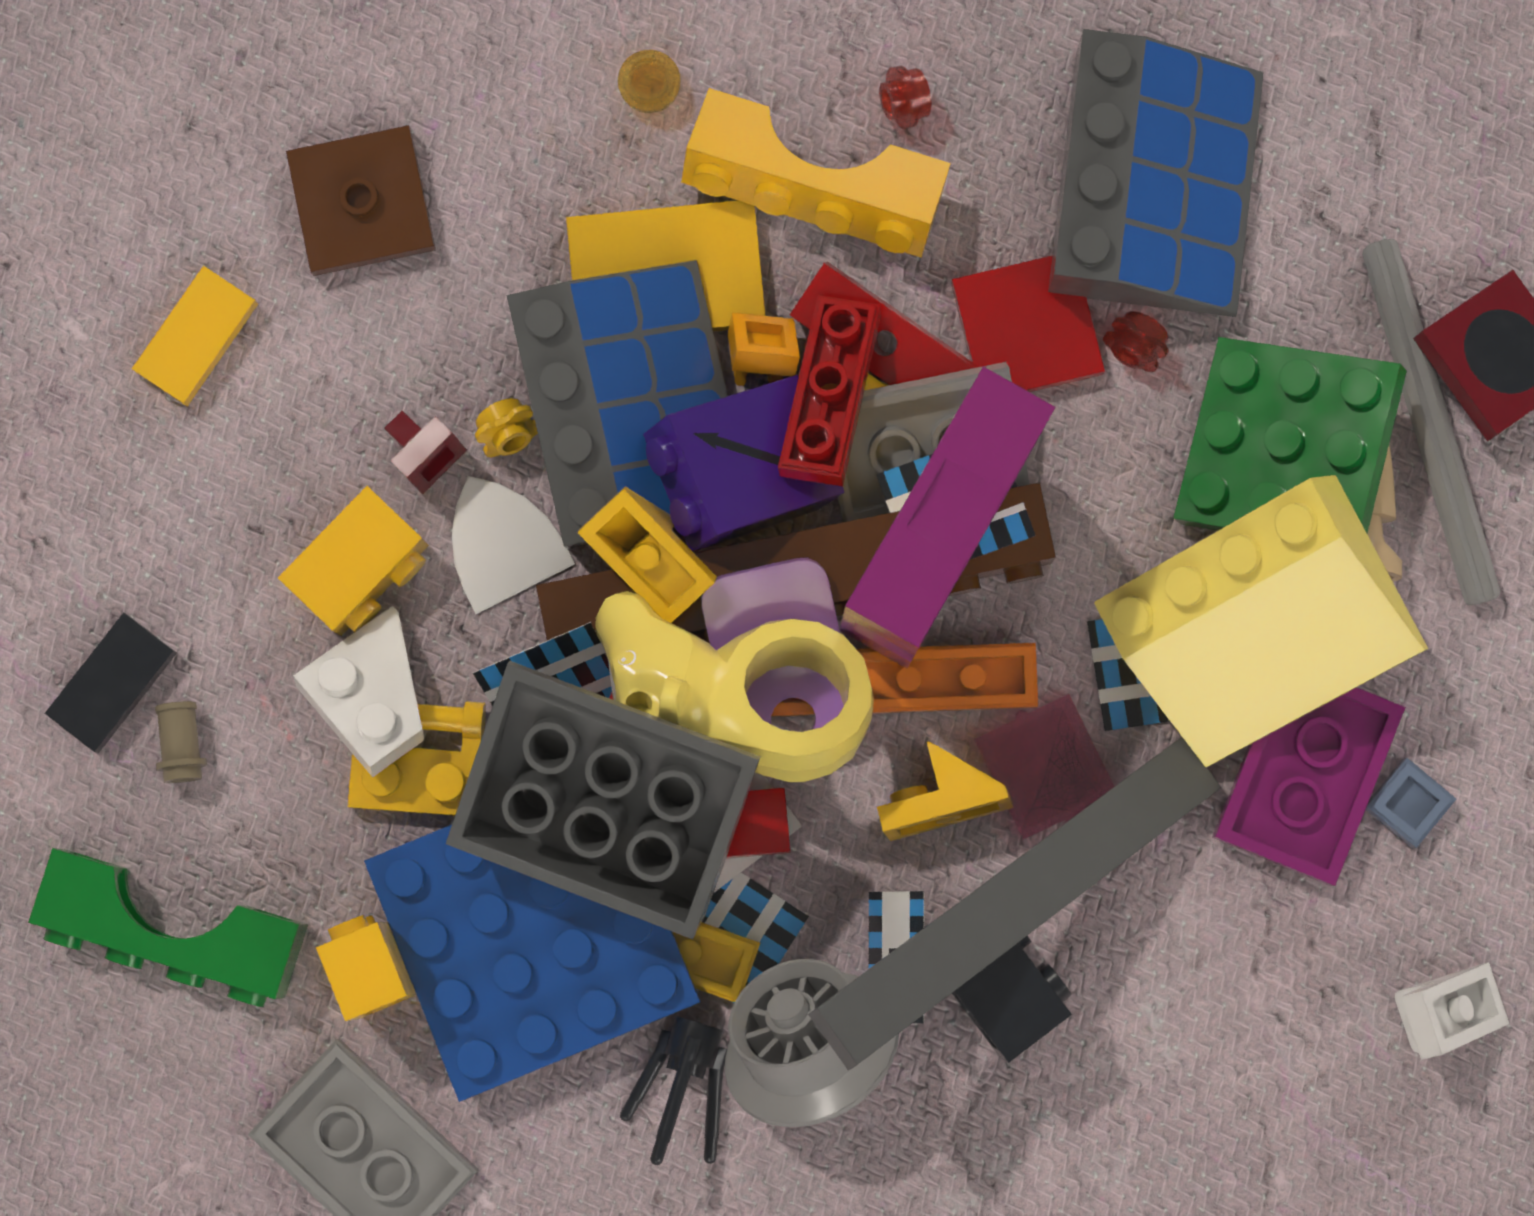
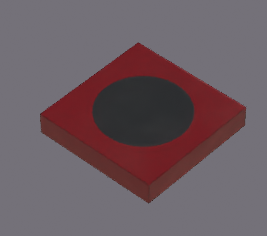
(1487, 354)

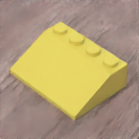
(1262, 620)

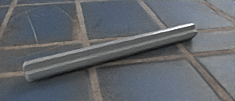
(1431, 424)

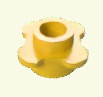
(505, 427)

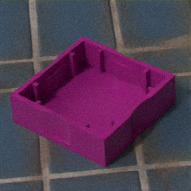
(945, 517)

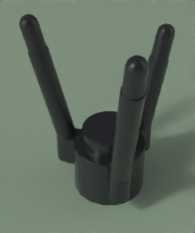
(691, 1051)

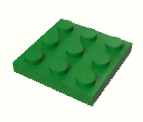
(1282, 419)

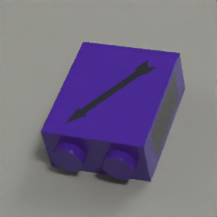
(724, 466)

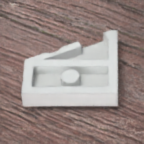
(367, 693)

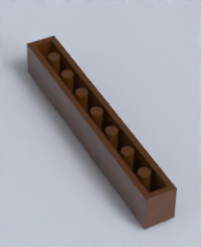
(839, 548)

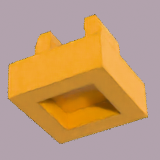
(762, 346)

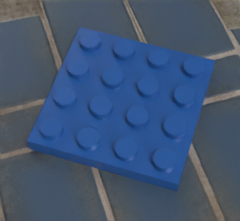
(519, 966)

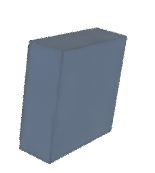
(1410, 803)

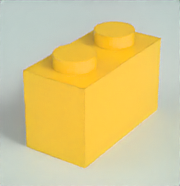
(355, 563)
(365, 967)

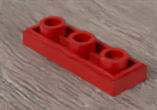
(917, 350)
(826, 420)

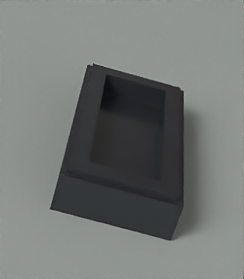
(110, 683)

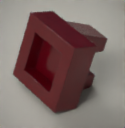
(424, 451)

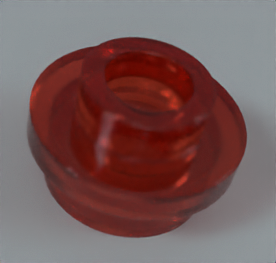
(905, 96)

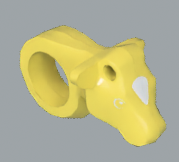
(705, 689)

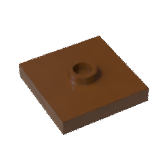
(360, 200)

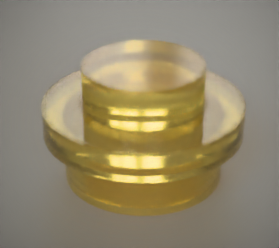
(649, 81)

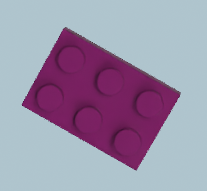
(1310, 785)

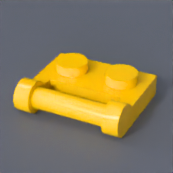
(424, 778)

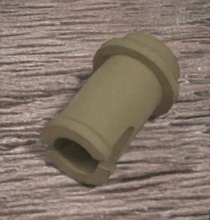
(179, 742)

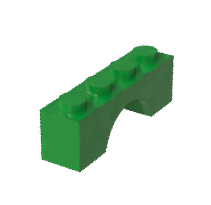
(93, 903)

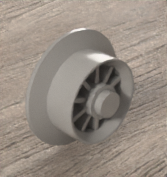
(779, 1058)

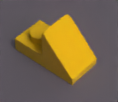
(647, 554)
(961, 796)

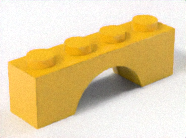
(882, 201)

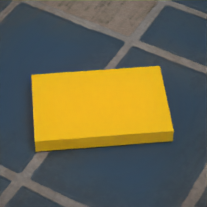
(714, 234)

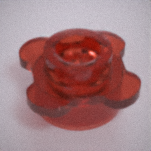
(1137, 341)

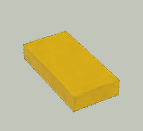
(195, 336)

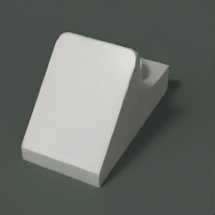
(1451, 1010)

